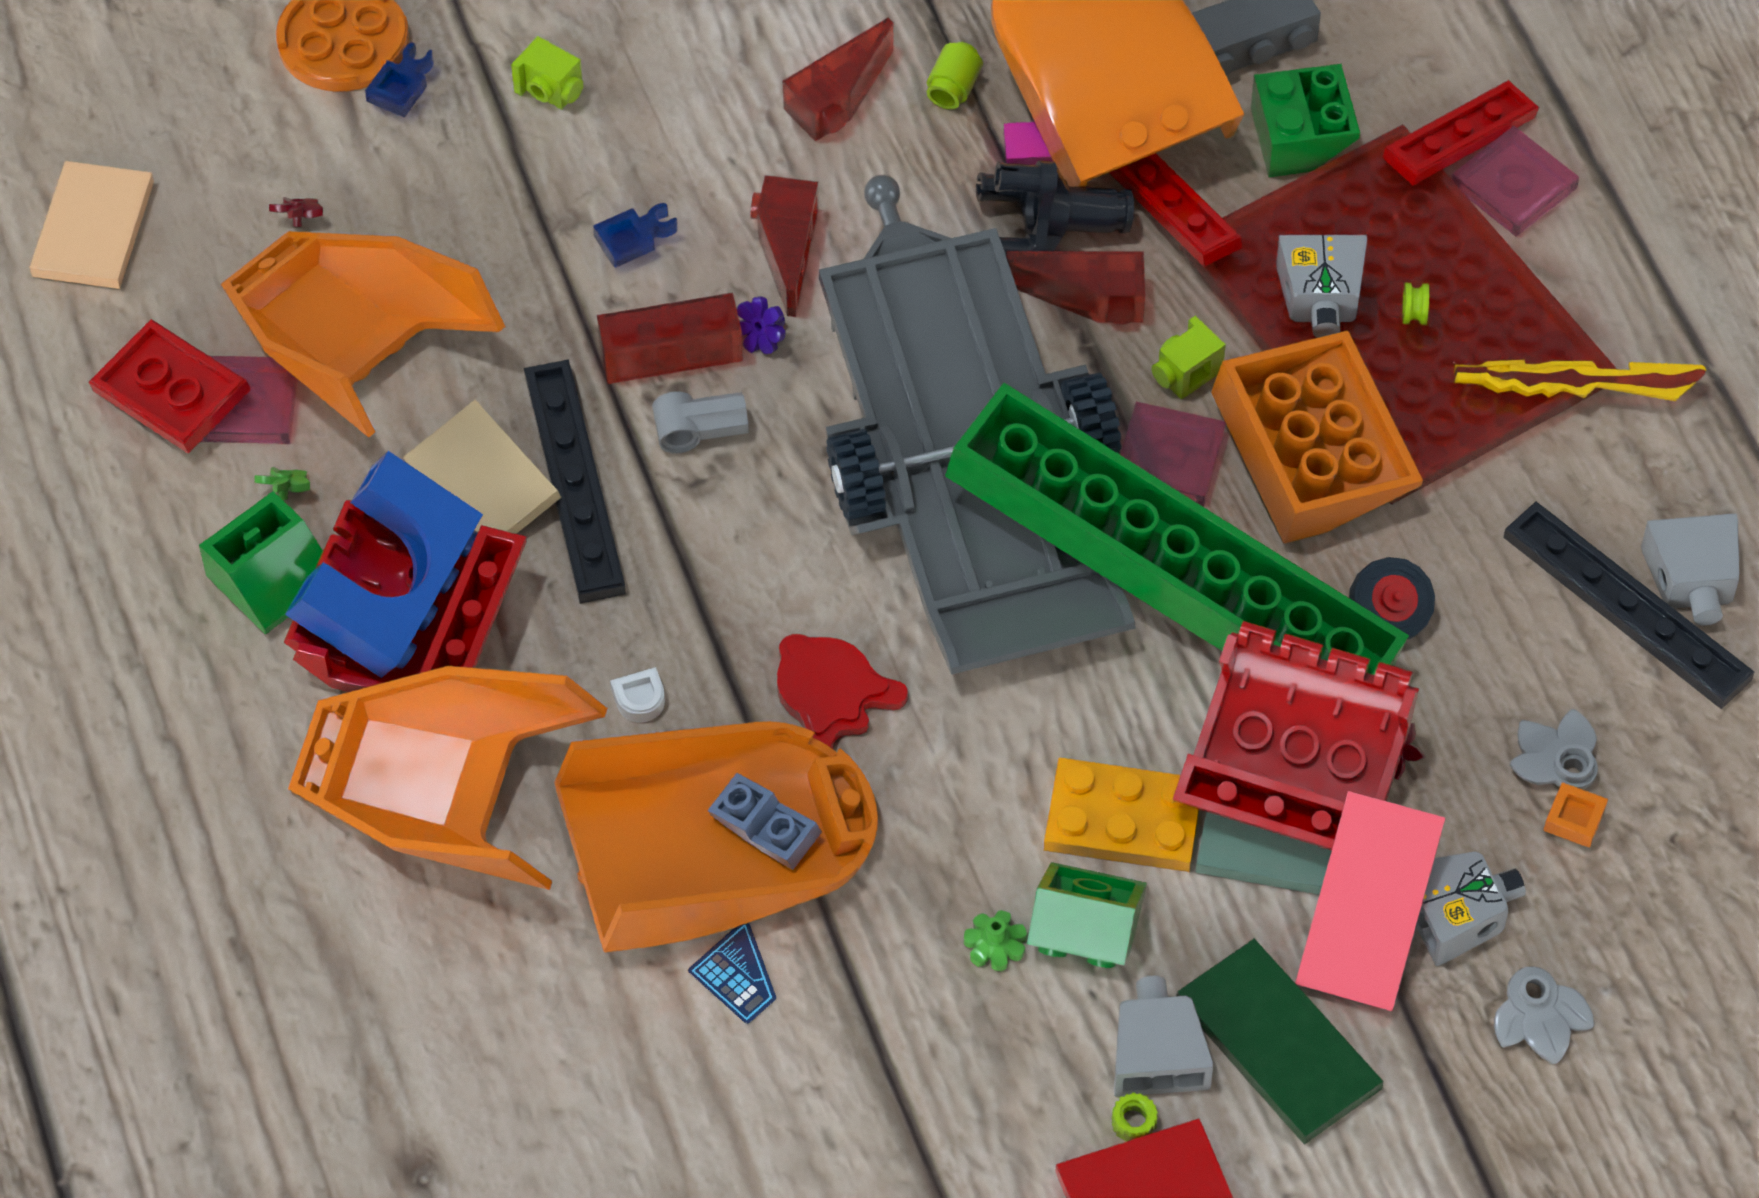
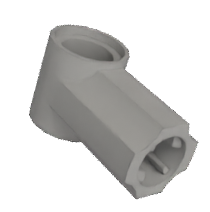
(686, 421)

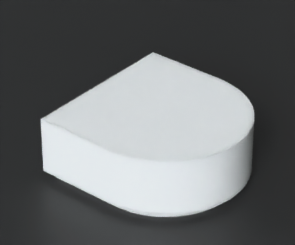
(639, 695)

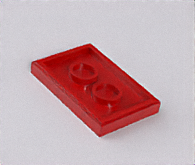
(169, 386)
(1157, 1165)

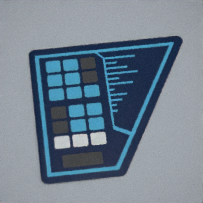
(736, 974)

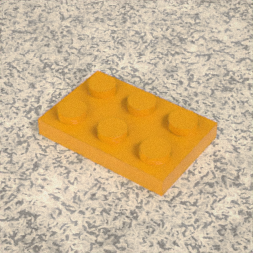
(1119, 815)

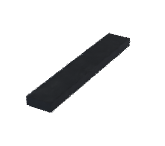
(575, 477)
(1629, 605)

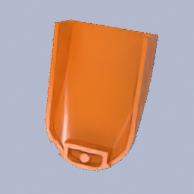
(1113, 79)
(671, 870)

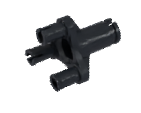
(1052, 205)

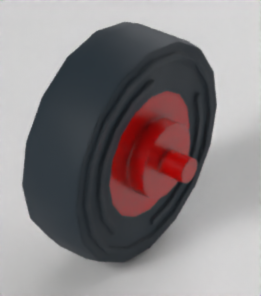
(1395, 593)

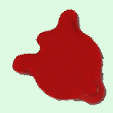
(831, 686)

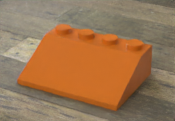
(1314, 434)

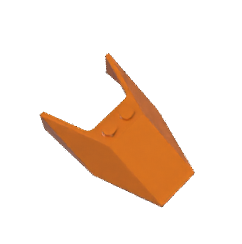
(348, 301)
(428, 756)

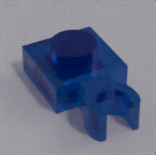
(400, 85)
(631, 236)

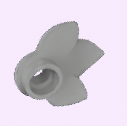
(1552, 750)
(1541, 1021)

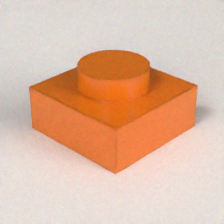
(1575, 814)

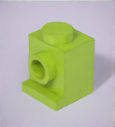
(548, 73)
(1189, 359)

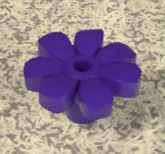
(761, 325)

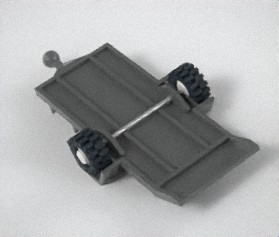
(927, 345)

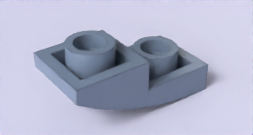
(764, 821)

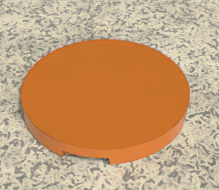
(340, 41)

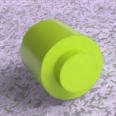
(954, 75)

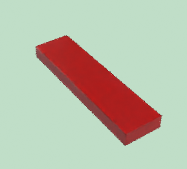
(1460, 132)
(1179, 209)

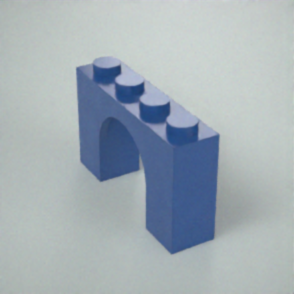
(435, 531)

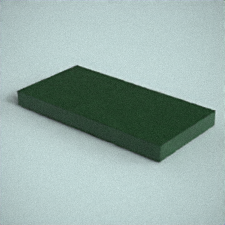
(1280, 1041)

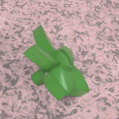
(285, 480)

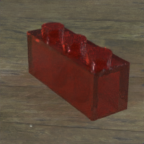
(670, 338)

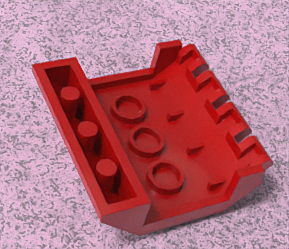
(382, 565)
(1296, 735)

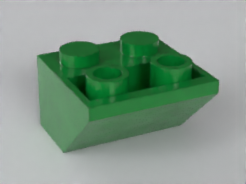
(1302, 118)
(262, 560)

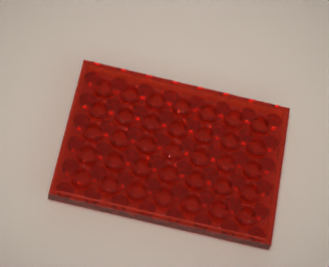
(1479, 310)

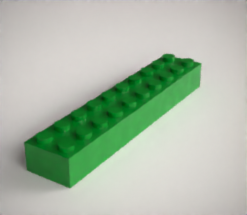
(1151, 534)

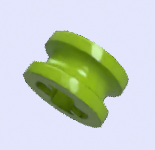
(1415, 303)

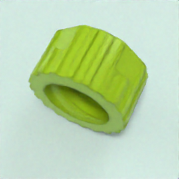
(1137, 1103)

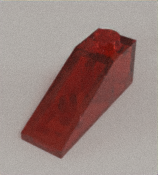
(834, 86)
(786, 228)
(1087, 283)

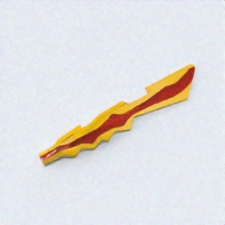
(1582, 377)

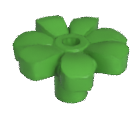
(995, 940)

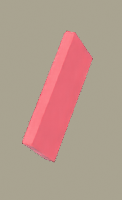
(1370, 901)

